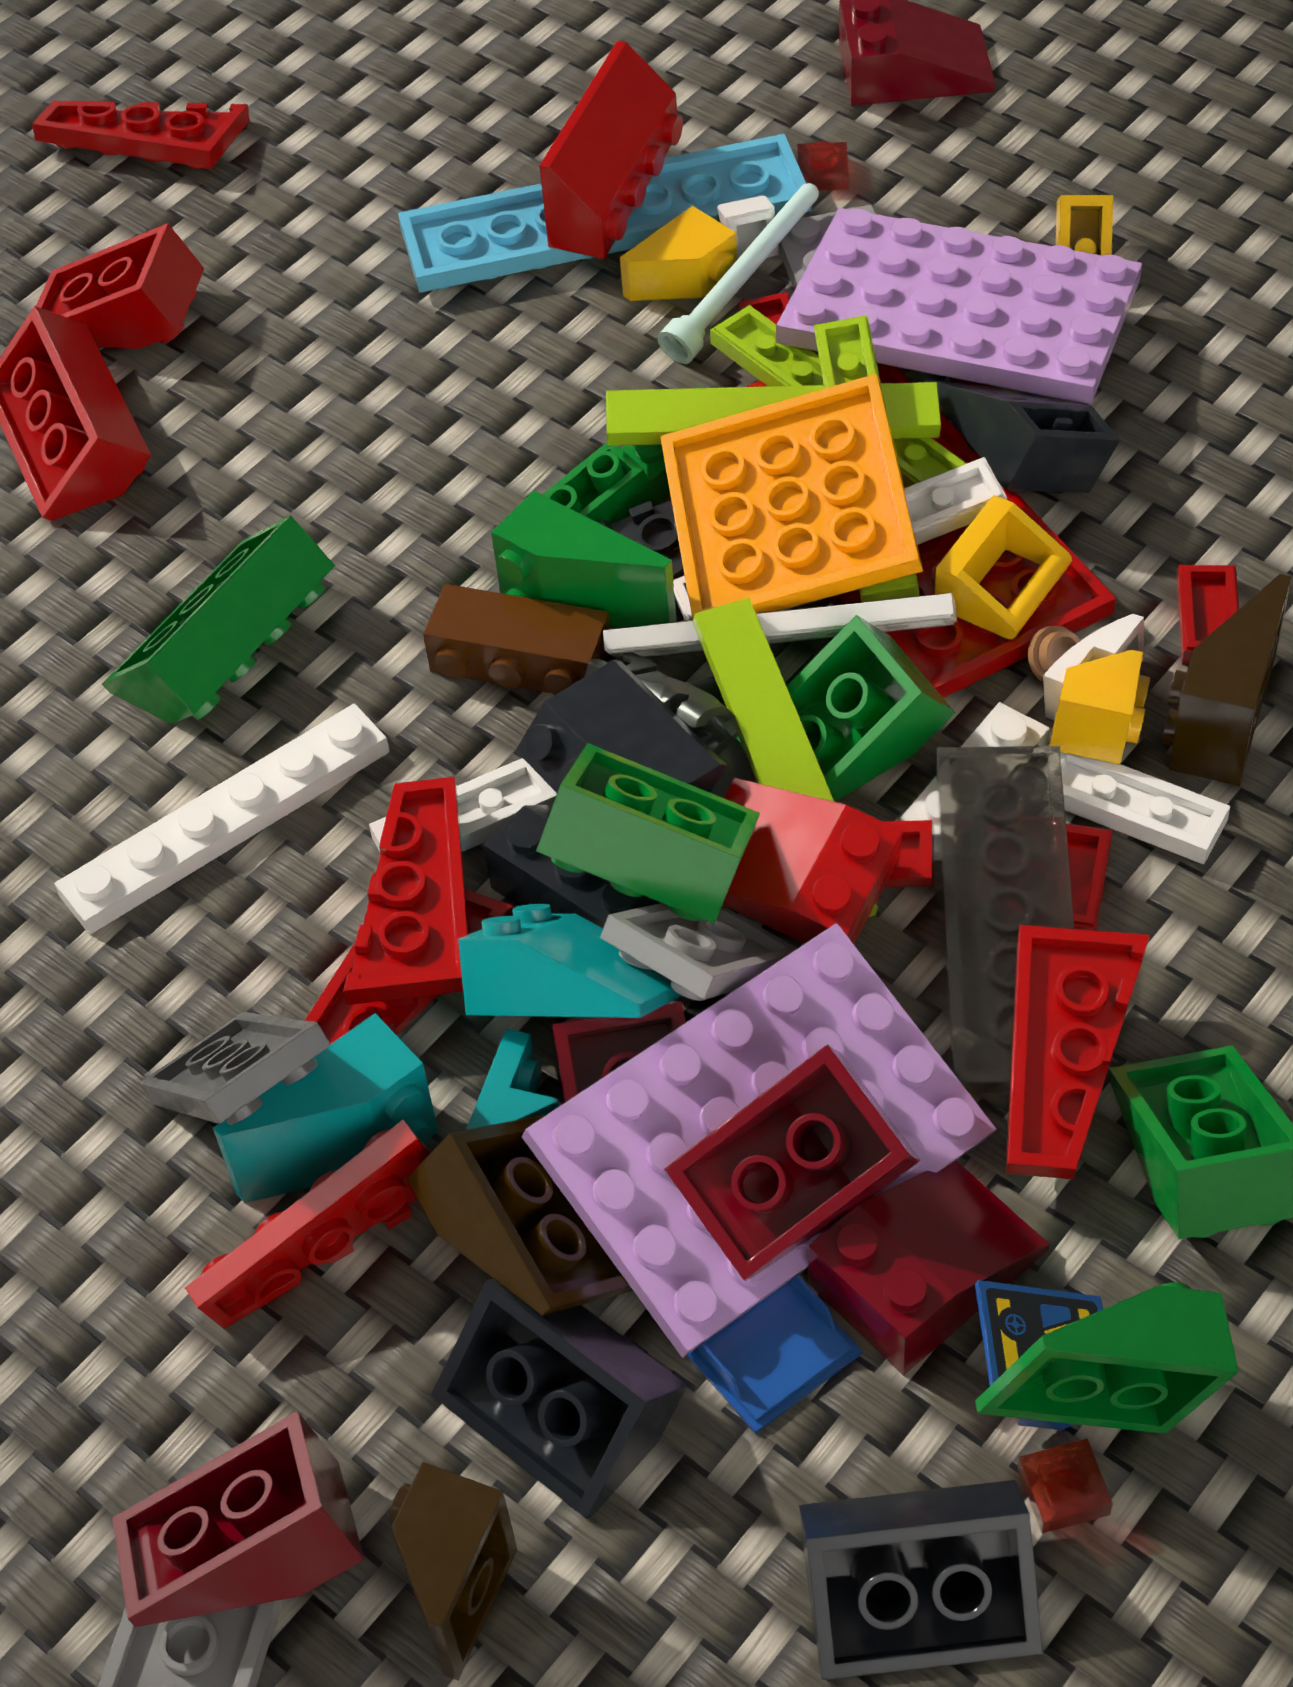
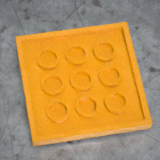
(791, 501)

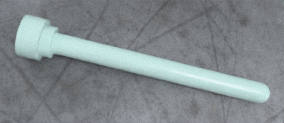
(684, 335)

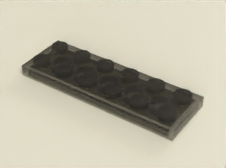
(999, 871)

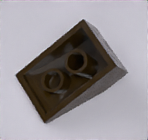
(1226, 689)
(512, 1219)

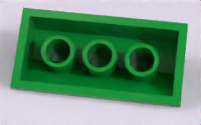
(223, 623)

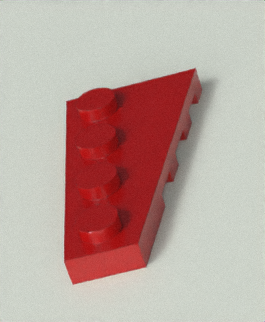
(143, 130)

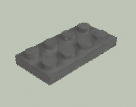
(236, 1065)

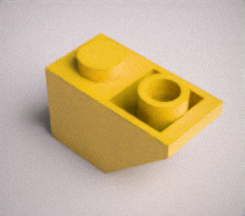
(1101, 707)

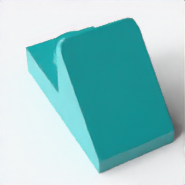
(512, 1085)

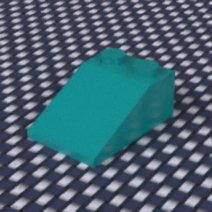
(554, 969)
(327, 1117)

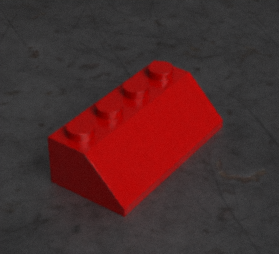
(608, 154)
(66, 417)

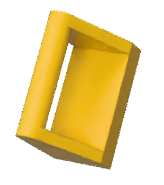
(996, 529)

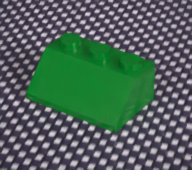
(647, 833)

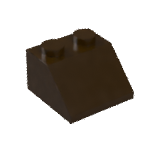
(455, 1555)

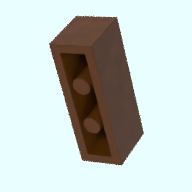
(513, 639)

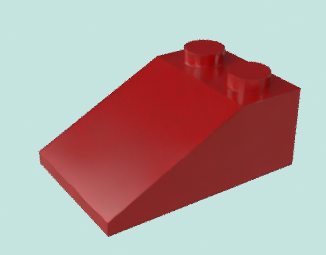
(129, 290)
(810, 862)

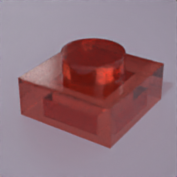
(824, 165)
(1064, 1485)

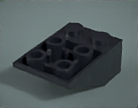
(1030, 437)

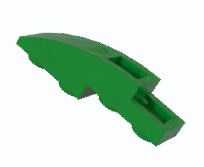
(614, 482)

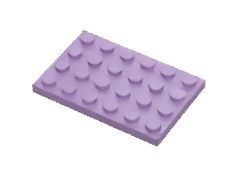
(967, 303)
(622, 1131)

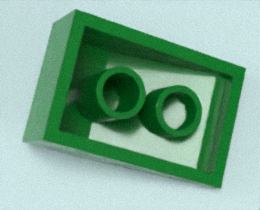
(575, 561)
(864, 706)
(1208, 1141)
(1123, 1366)

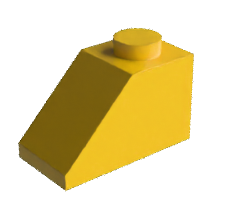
(1085, 223)
(679, 259)

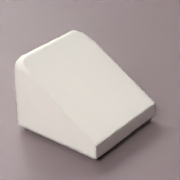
(748, 220)

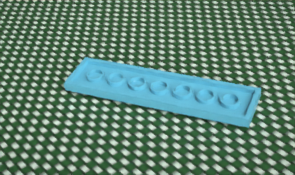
(508, 228)

